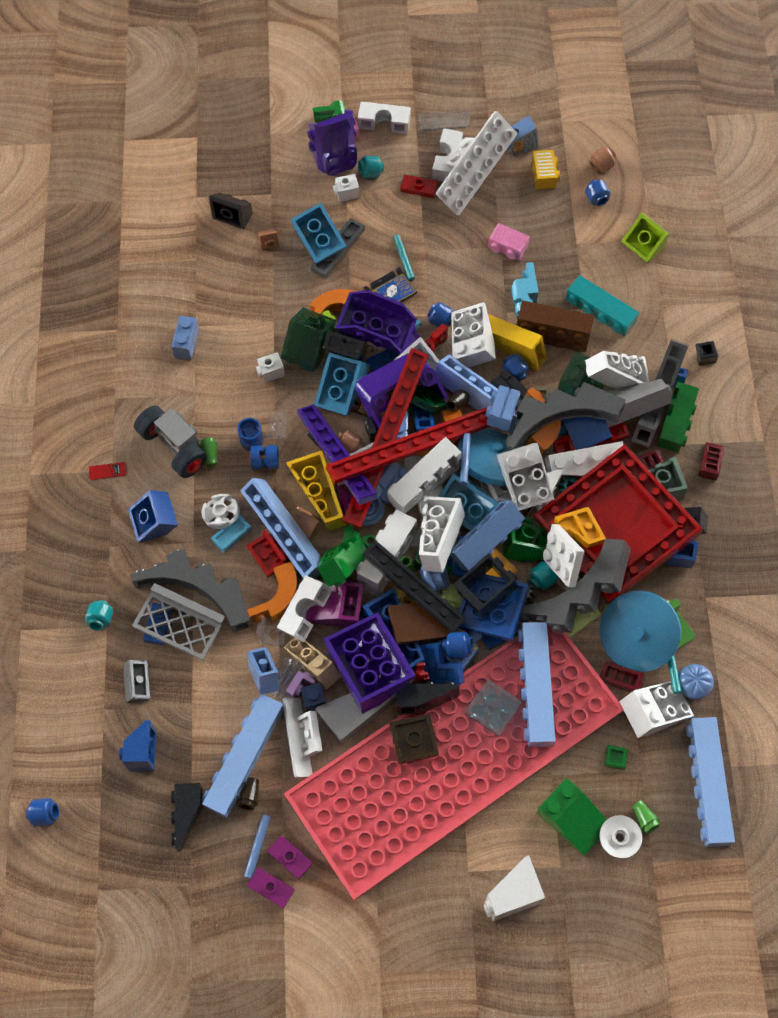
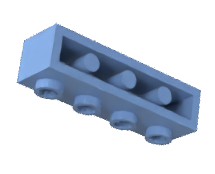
(487, 535)

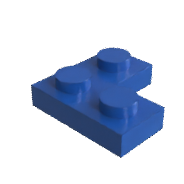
(437, 669)

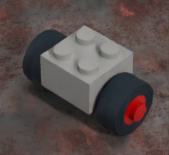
(175, 435)

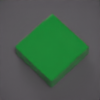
(616, 757)

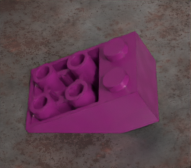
(341, 608)

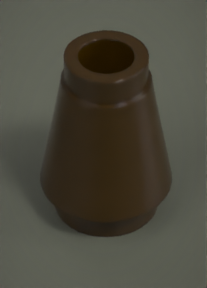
(459, 399)
(249, 795)

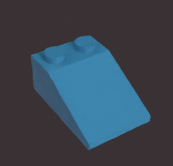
(318, 233)
(338, 383)
(475, 500)

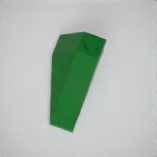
(526, 542)

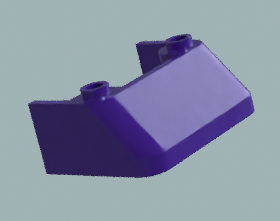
(373, 386)

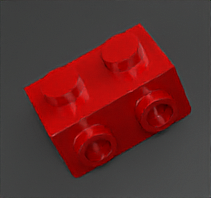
(267, 553)

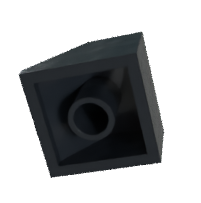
(230, 210)

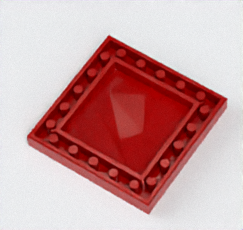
(627, 507)

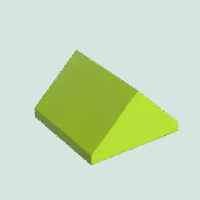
(646, 238)

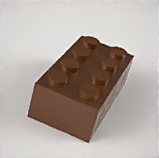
(557, 325)

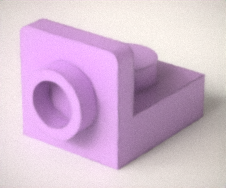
(297, 683)

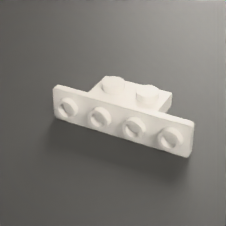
(302, 736)

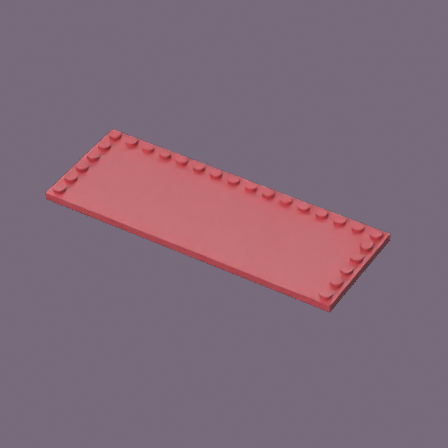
(382, 814)

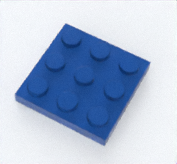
(502, 619)

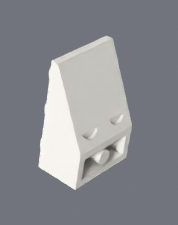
(472, 336)
(525, 476)
(655, 709)

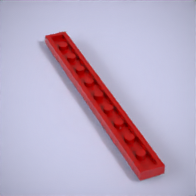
(390, 426)
(406, 446)

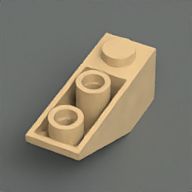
(313, 662)

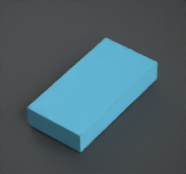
(227, 537)

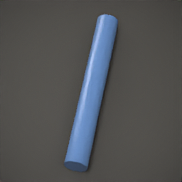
(465, 459)
(257, 846)

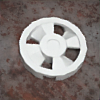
(220, 511)

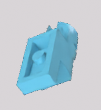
(526, 288)

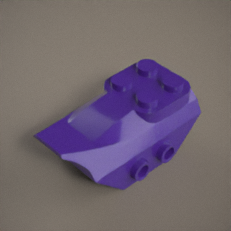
(334, 143)
(377, 320)

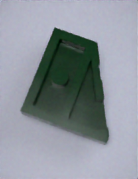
(427, 399)

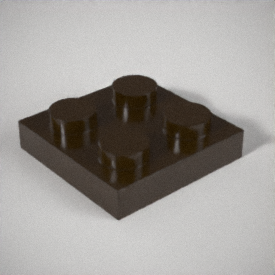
(414, 739)

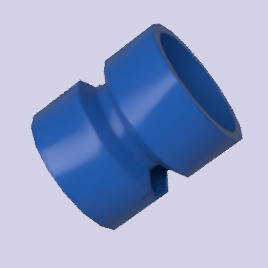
(250, 433)
(271, 455)

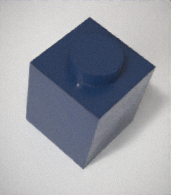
(313, 696)

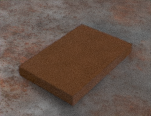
(414, 625)

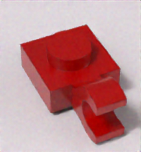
(438, 337)
(421, 676)

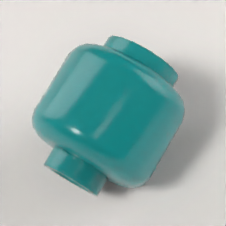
(370, 167)
(542, 576)
(99, 615)

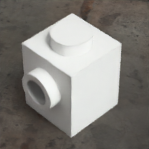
(346, 188)
(270, 367)

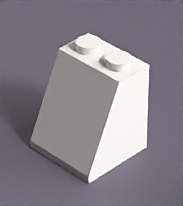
(515, 892)

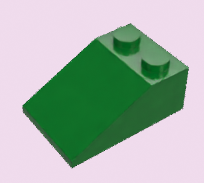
(573, 816)

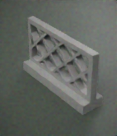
(186, 606)

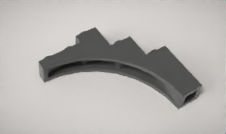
(586, 402)
(604, 576)
(202, 580)

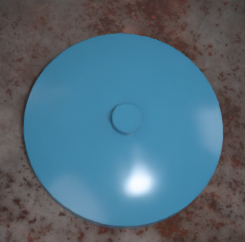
(483, 456)
(640, 631)

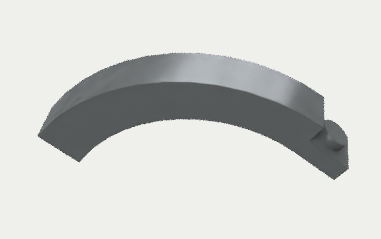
(668, 373)

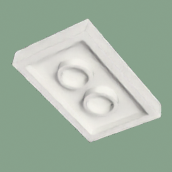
(563, 555)

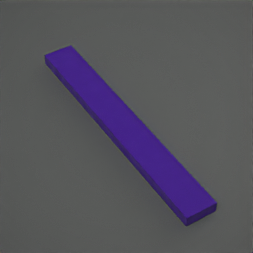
(335, 451)

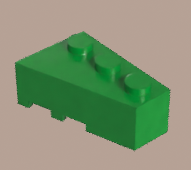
(678, 417)
(341, 561)

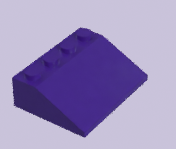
(369, 661)

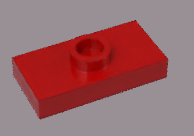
(418, 186)

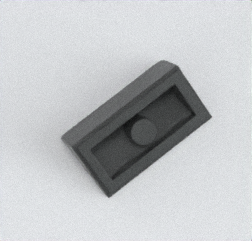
(136, 681)

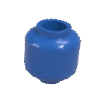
(597, 192)
(440, 314)
(516, 366)
(458, 645)
(42, 812)

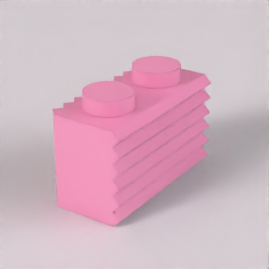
(508, 242)

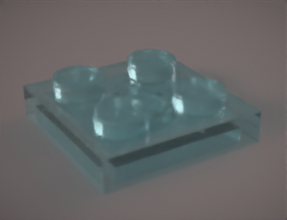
(493, 707)

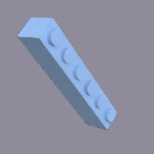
(457, 376)
(282, 527)
(537, 685)
(243, 756)
(710, 782)

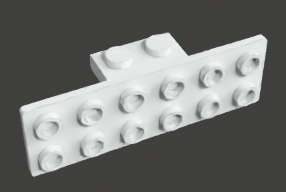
(474, 162)

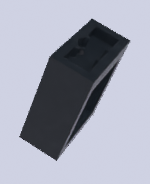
(345, 346)
(475, 574)

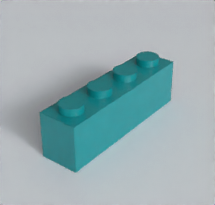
(602, 305)

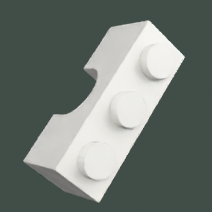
(372, 113)
(448, 145)
(309, 593)

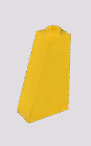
(520, 341)

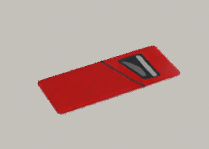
(107, 470)

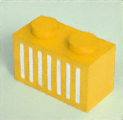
(544, 169)

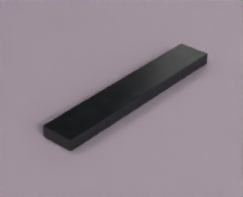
(413, 586)

